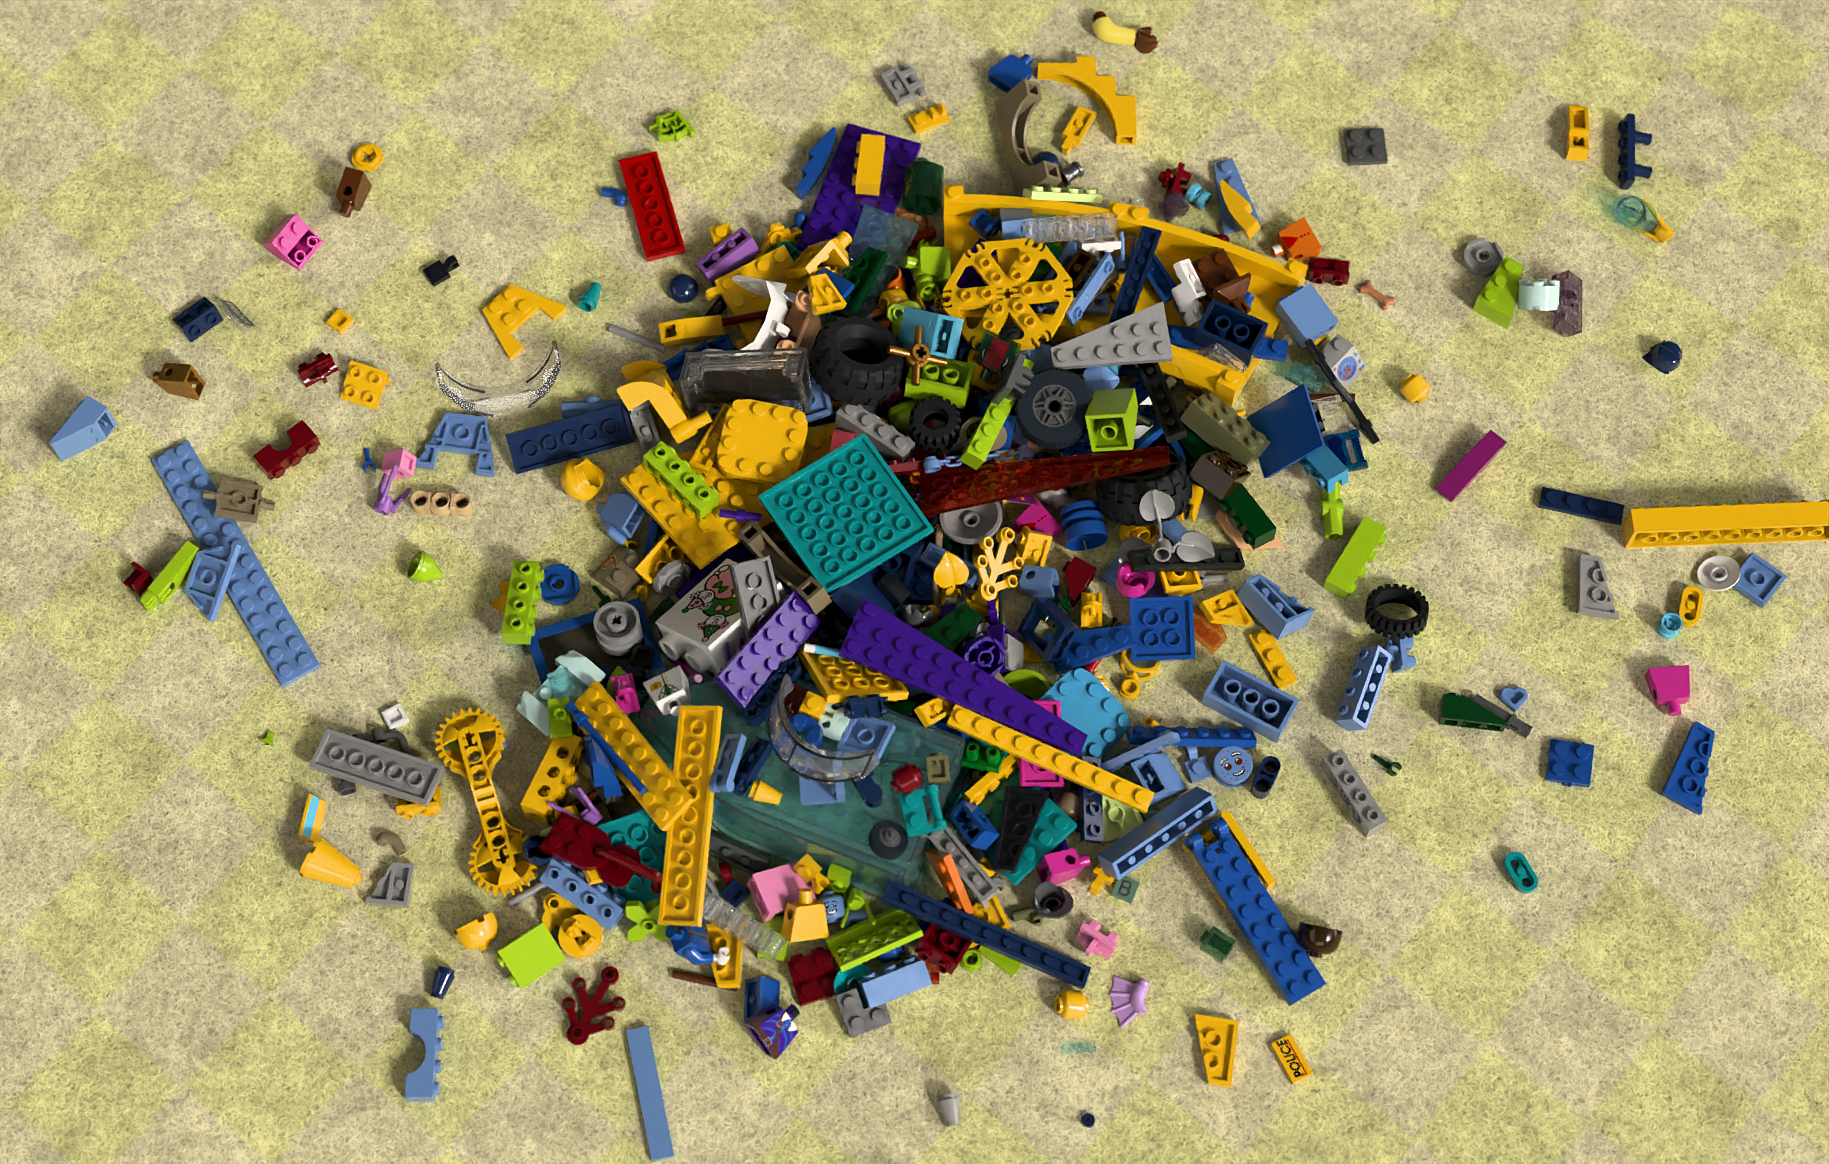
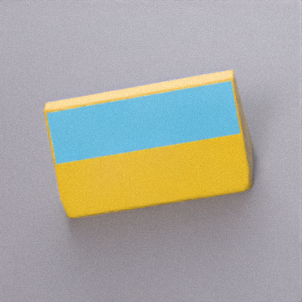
(311, 818)

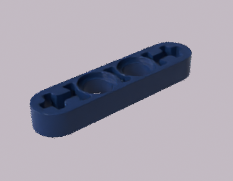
(770, 691)

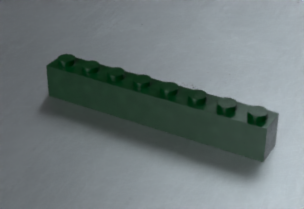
(1240, 505)

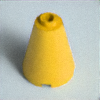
(330, 865)

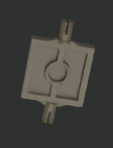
(238, 500)

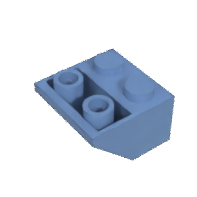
(1157, 775)

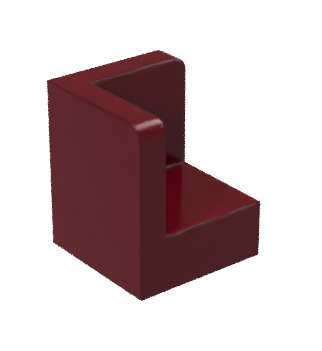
(139, 579)

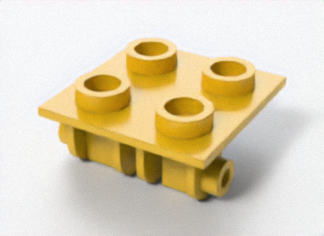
(364, 384)

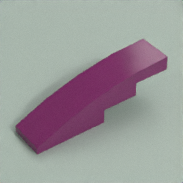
(1471, 465)

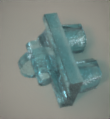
(1300, 374)

